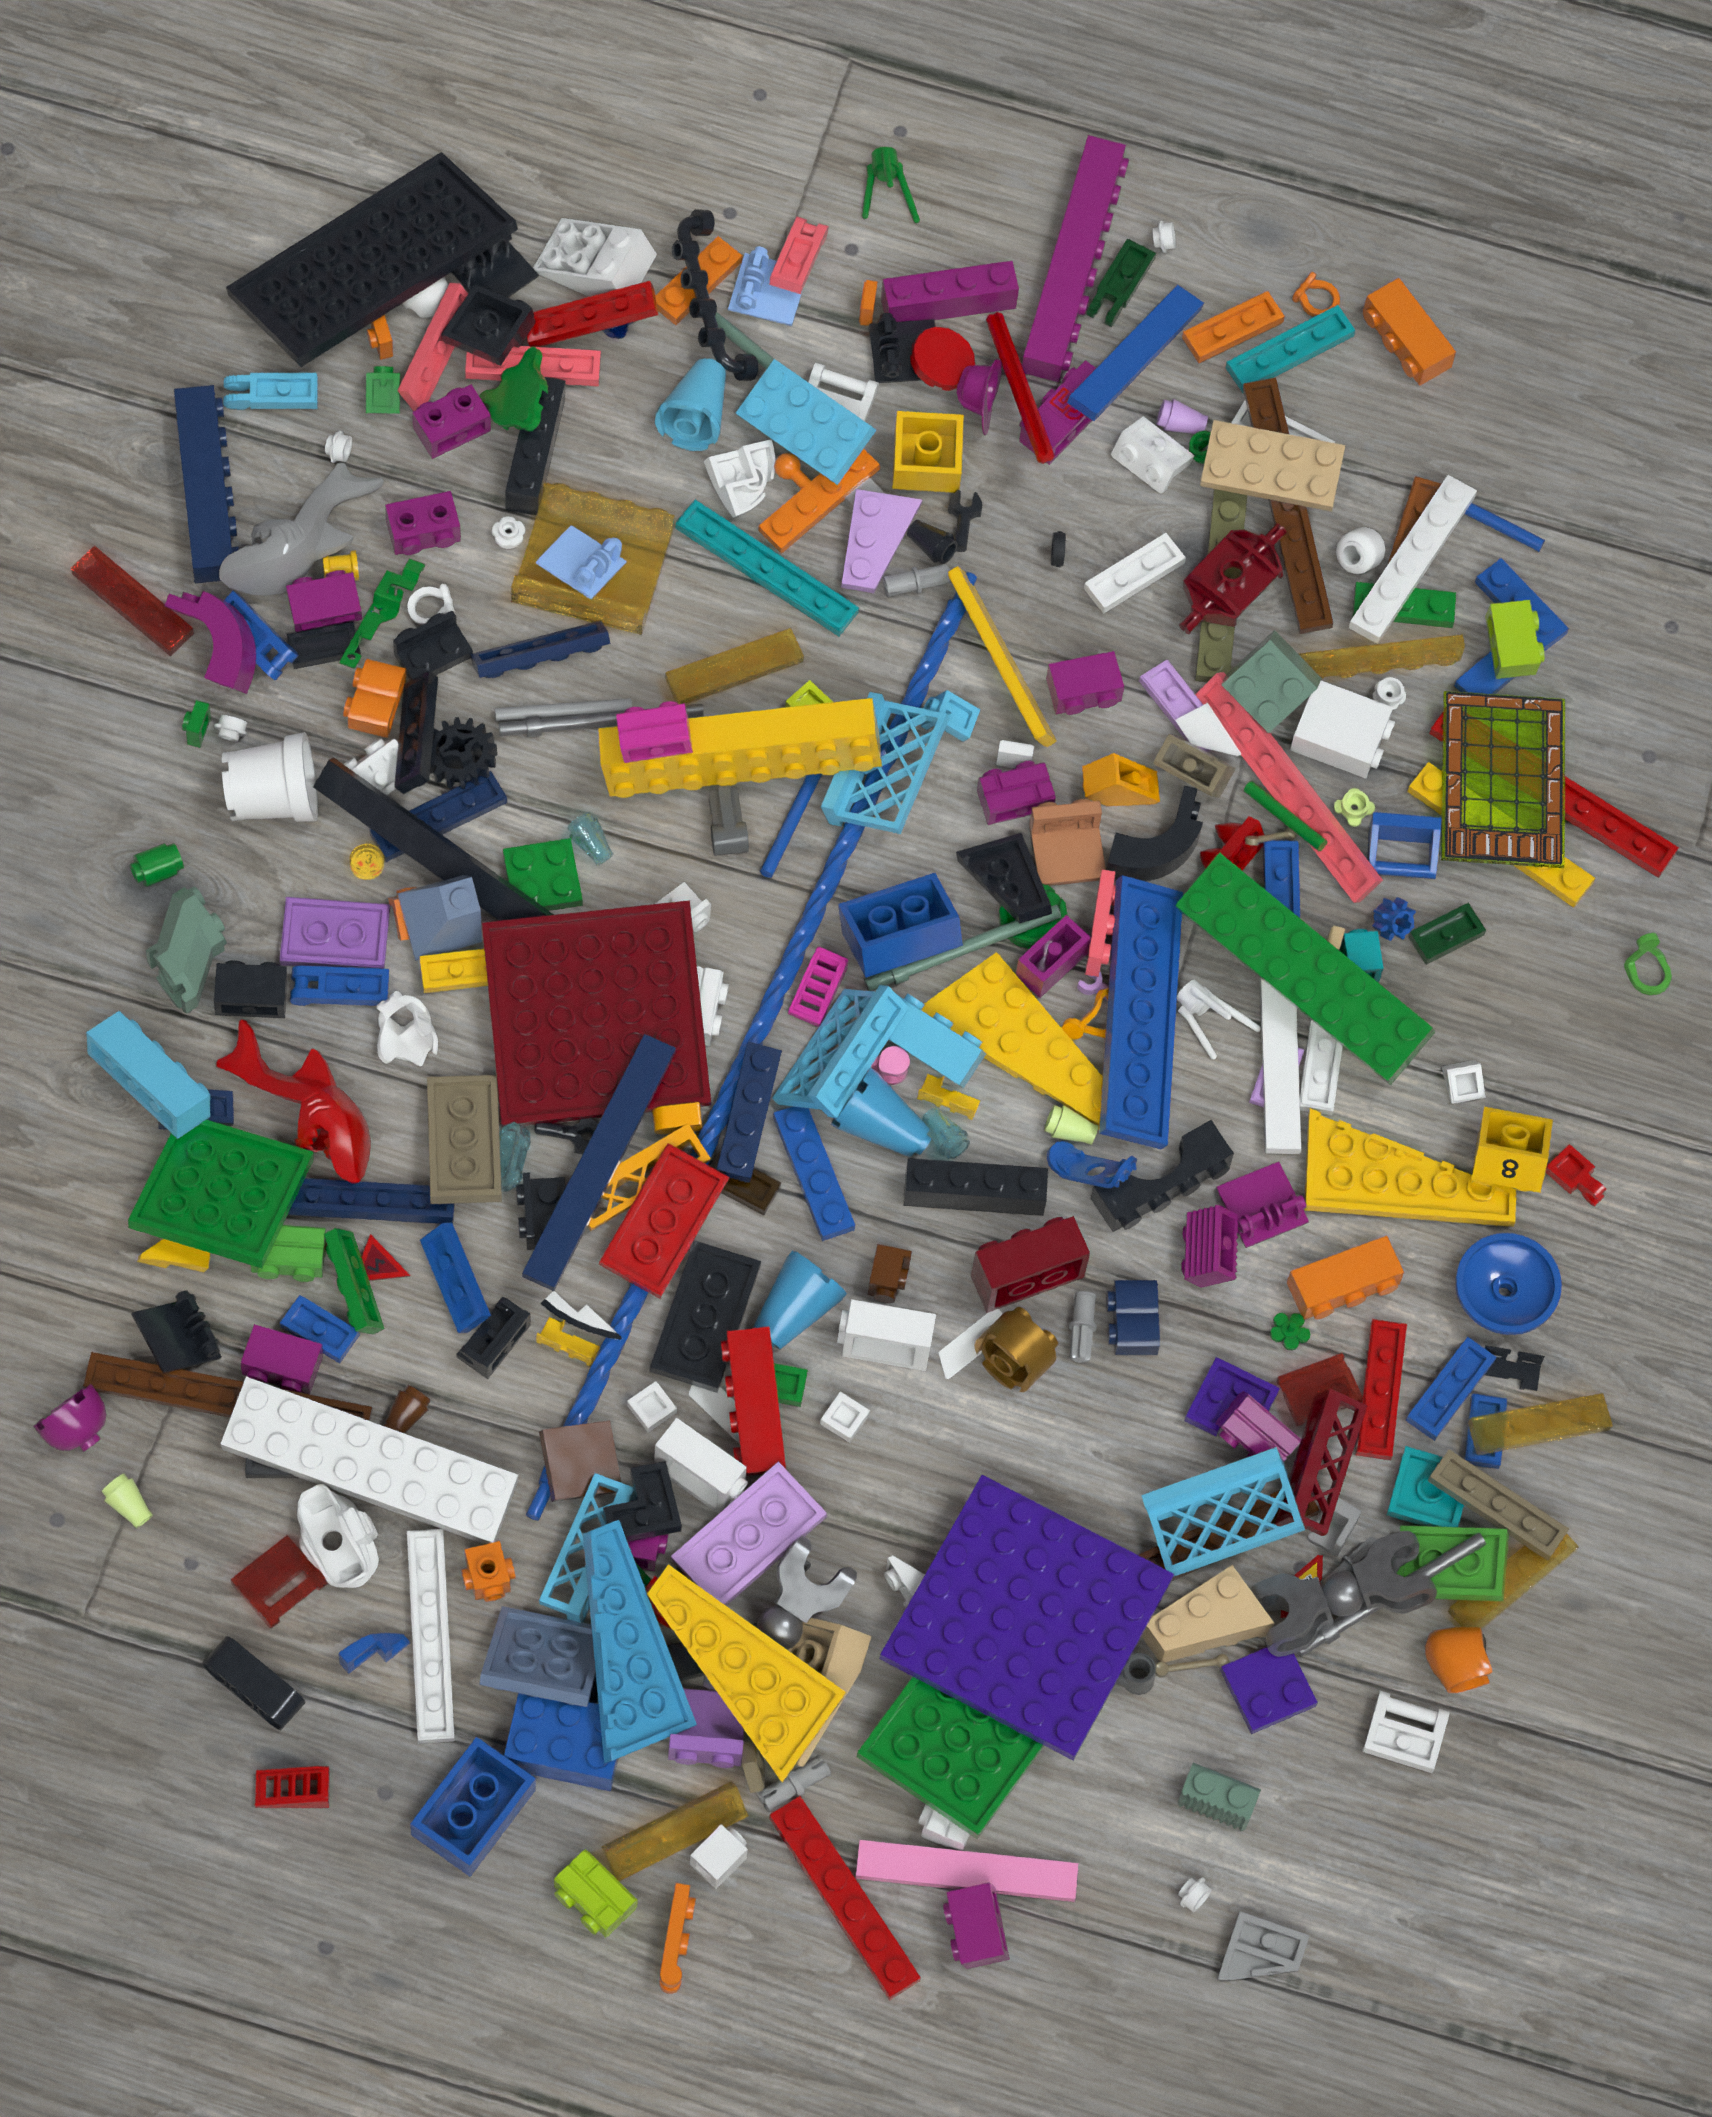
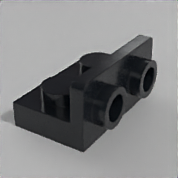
(432, 646)
(539, 1201)

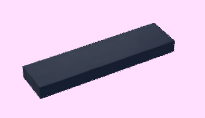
(451, 810)

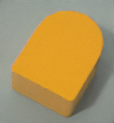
(672, 1117)

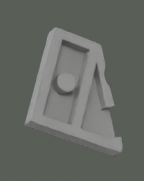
(1261, 1949)

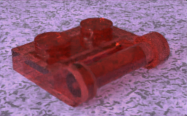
(272, 1573)

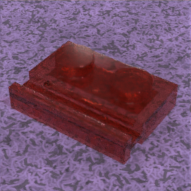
(1304, 1383)

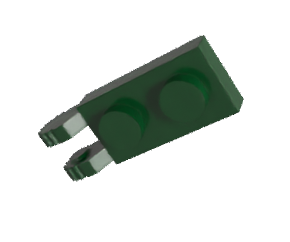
(1122, 279)

